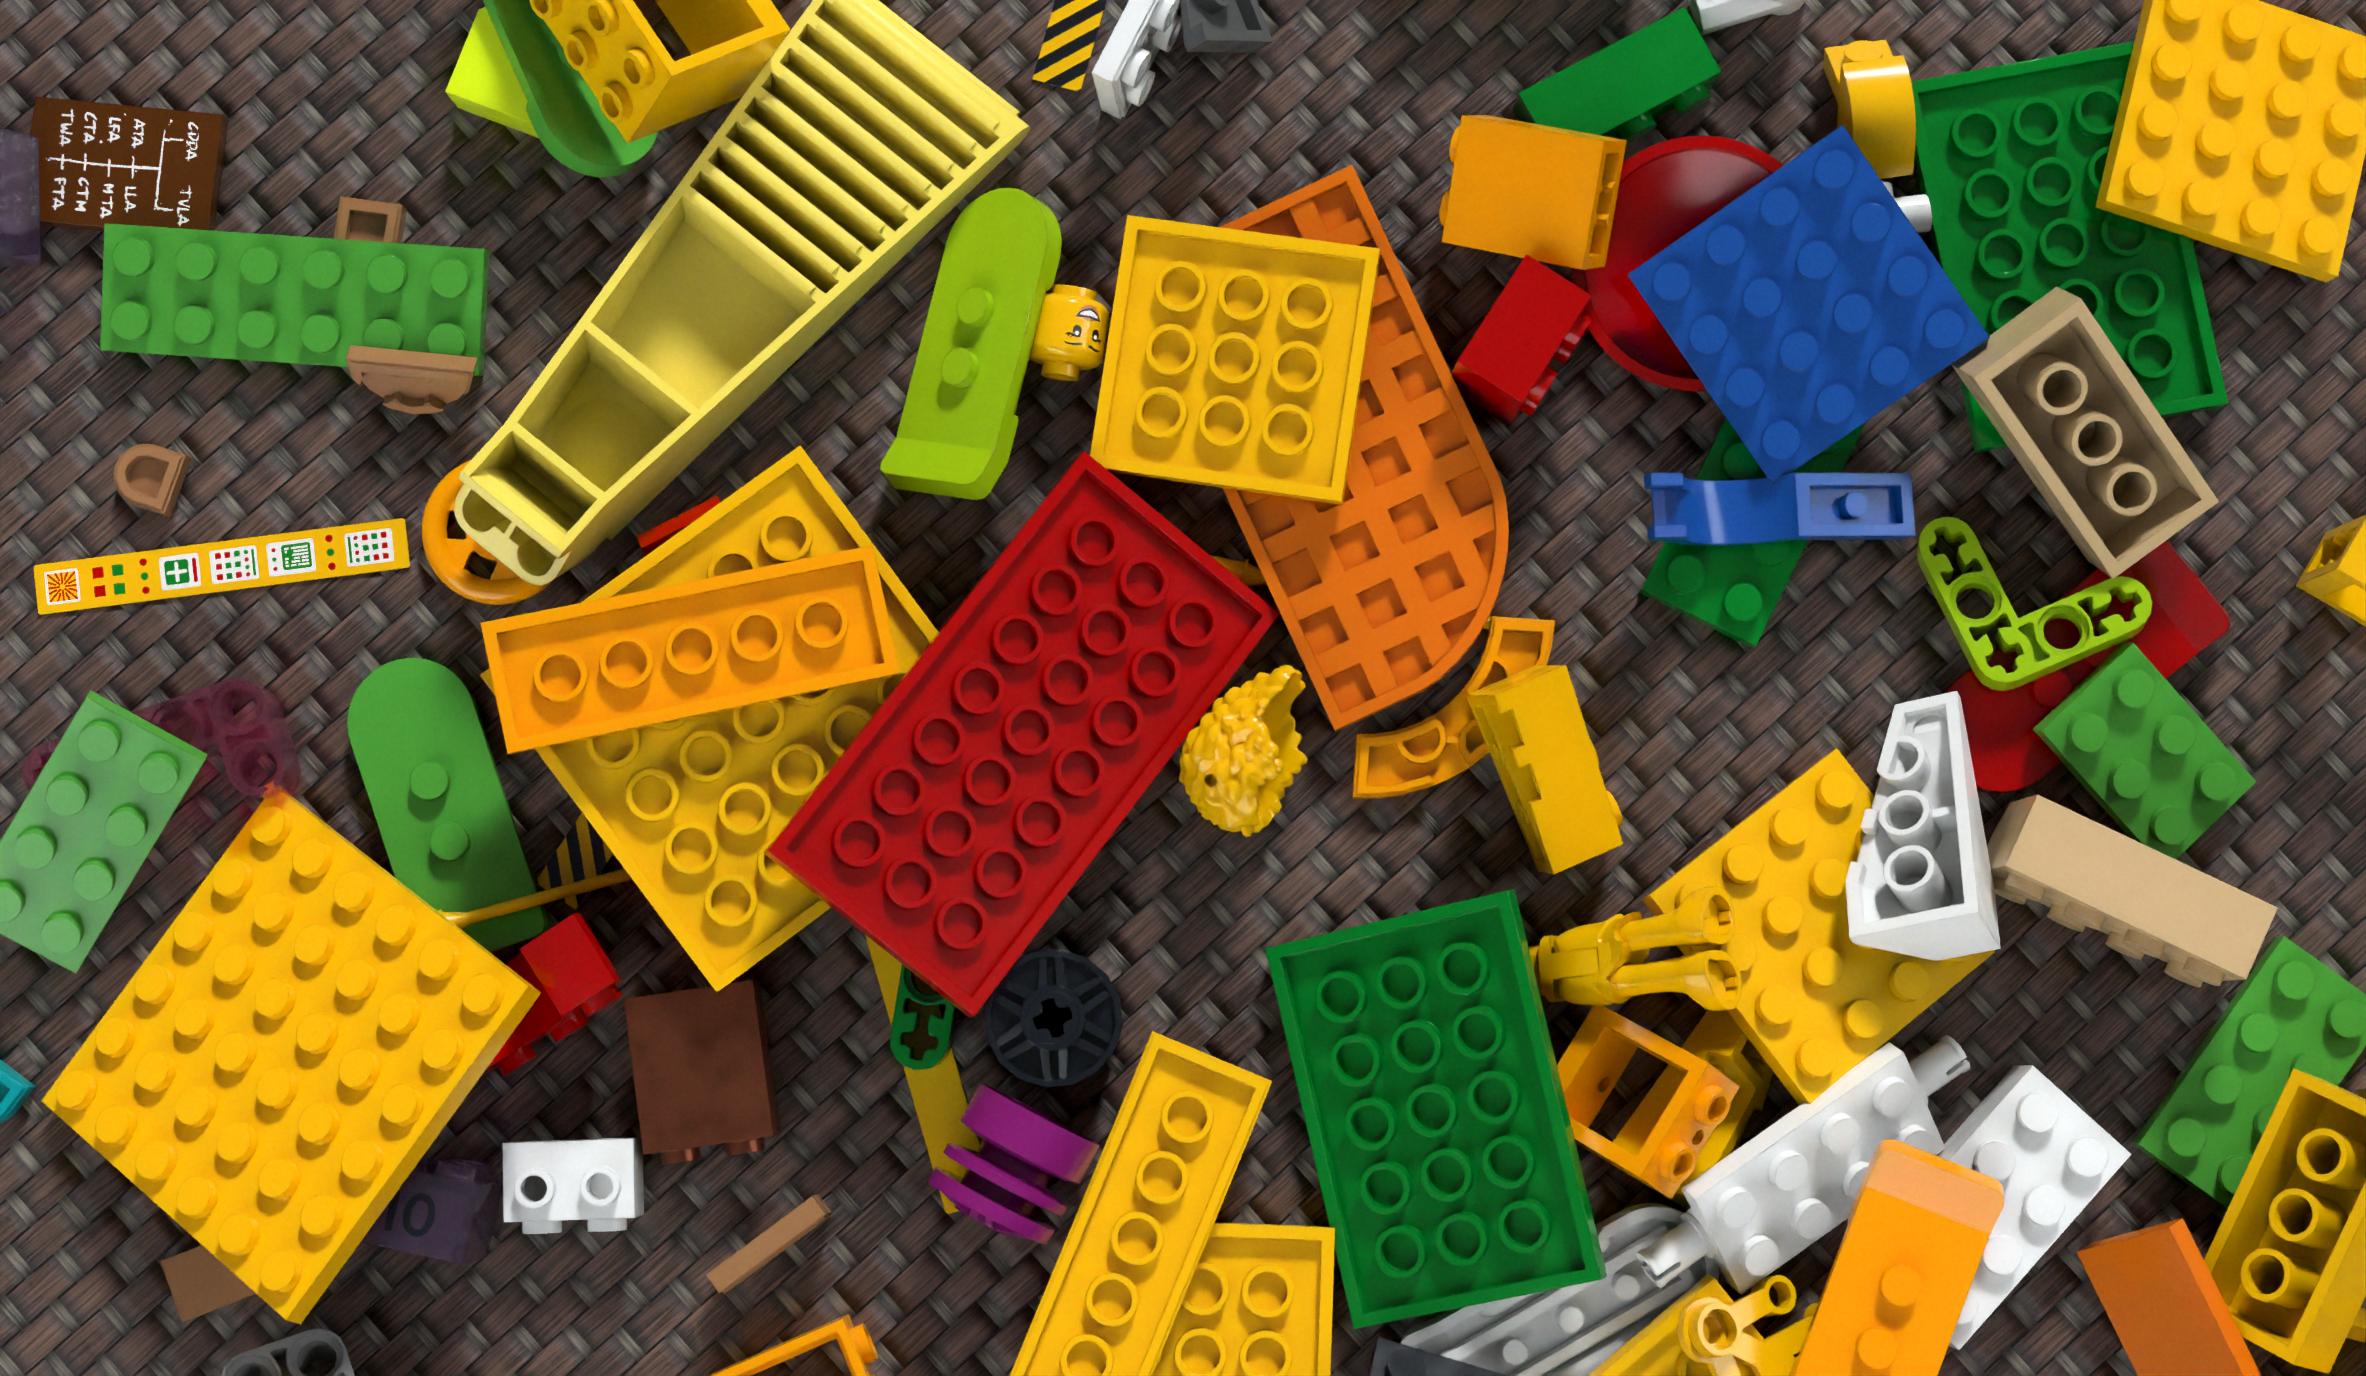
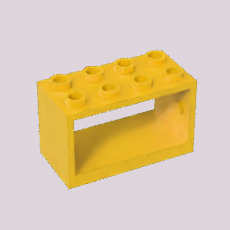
(636, 76)

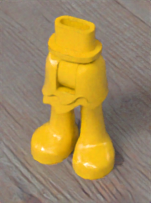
(1606, 958)

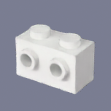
(573, 1182)

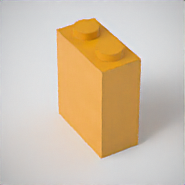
(1532, 191)

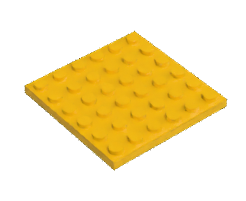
(708, 793)
(289, 1053)

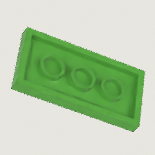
(89, 828)
(2279, 1020)

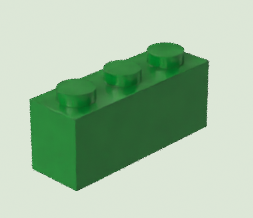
(1627, 83)

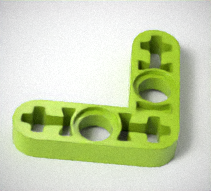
(2025, 633)

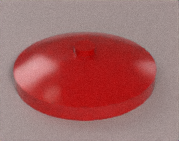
(1657, 202)

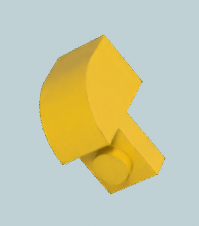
(1875, 103)

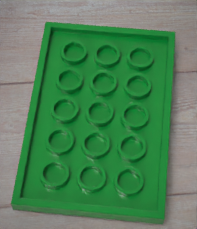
(2013, 200)
(1435, 1111)

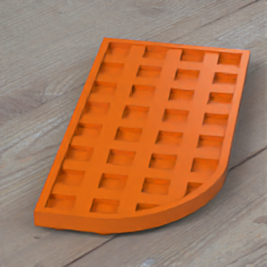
(1417, 553)

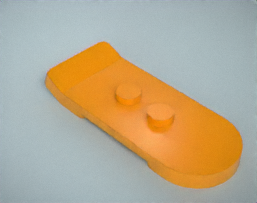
(1901, 1267)

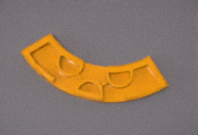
(1450, 739)

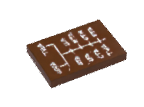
(127, 165)

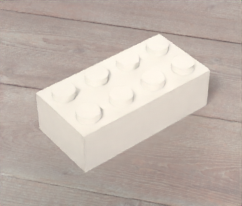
(2049, 1167)

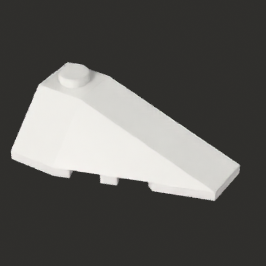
(1924, 852)

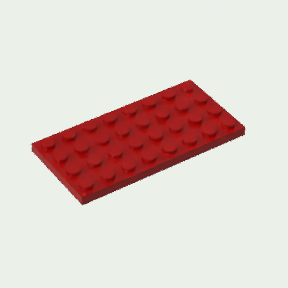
(1023, 735)

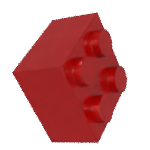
(1523, 332)

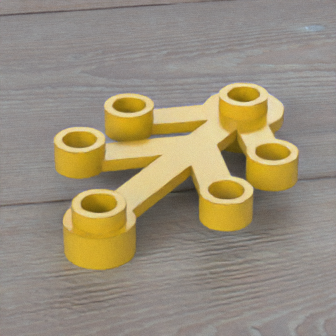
(1728, 1342)

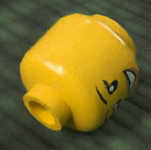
(1070, 332)

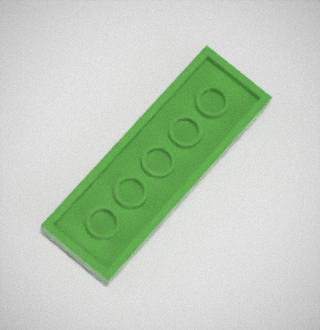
(287, 296)

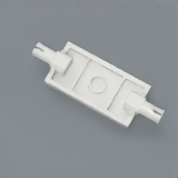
(1804, 1168)

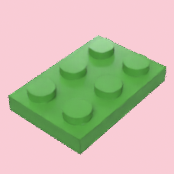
(2144, 753)

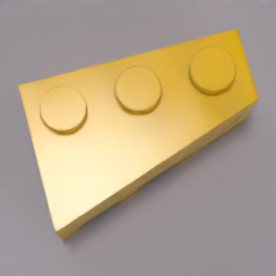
(1548, 766)

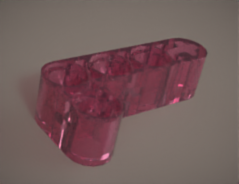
(218, 734)

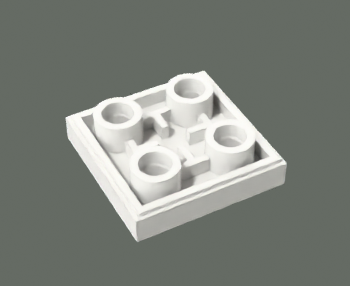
(1124, 65)

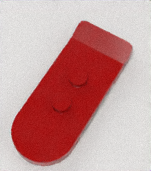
(2001, 723)

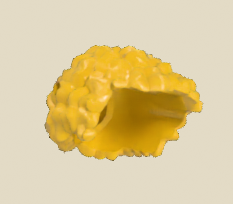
(1245, 753)

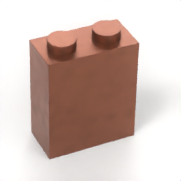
(702, 1071)

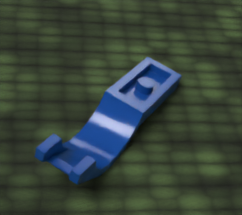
(1791, 509)

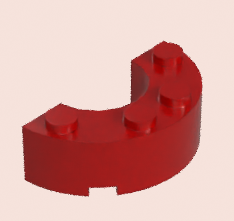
(572, 980)

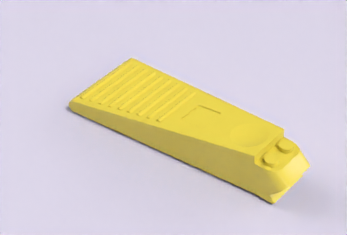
(771, 236)

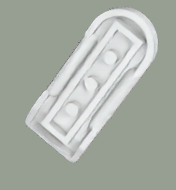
(1570, 1326)

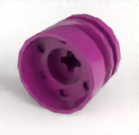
(1013, 1165)

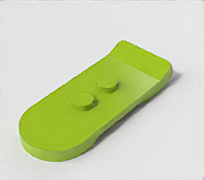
(976, 348)

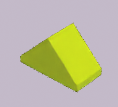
(486, 80)

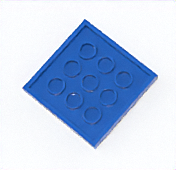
(1808, 305)

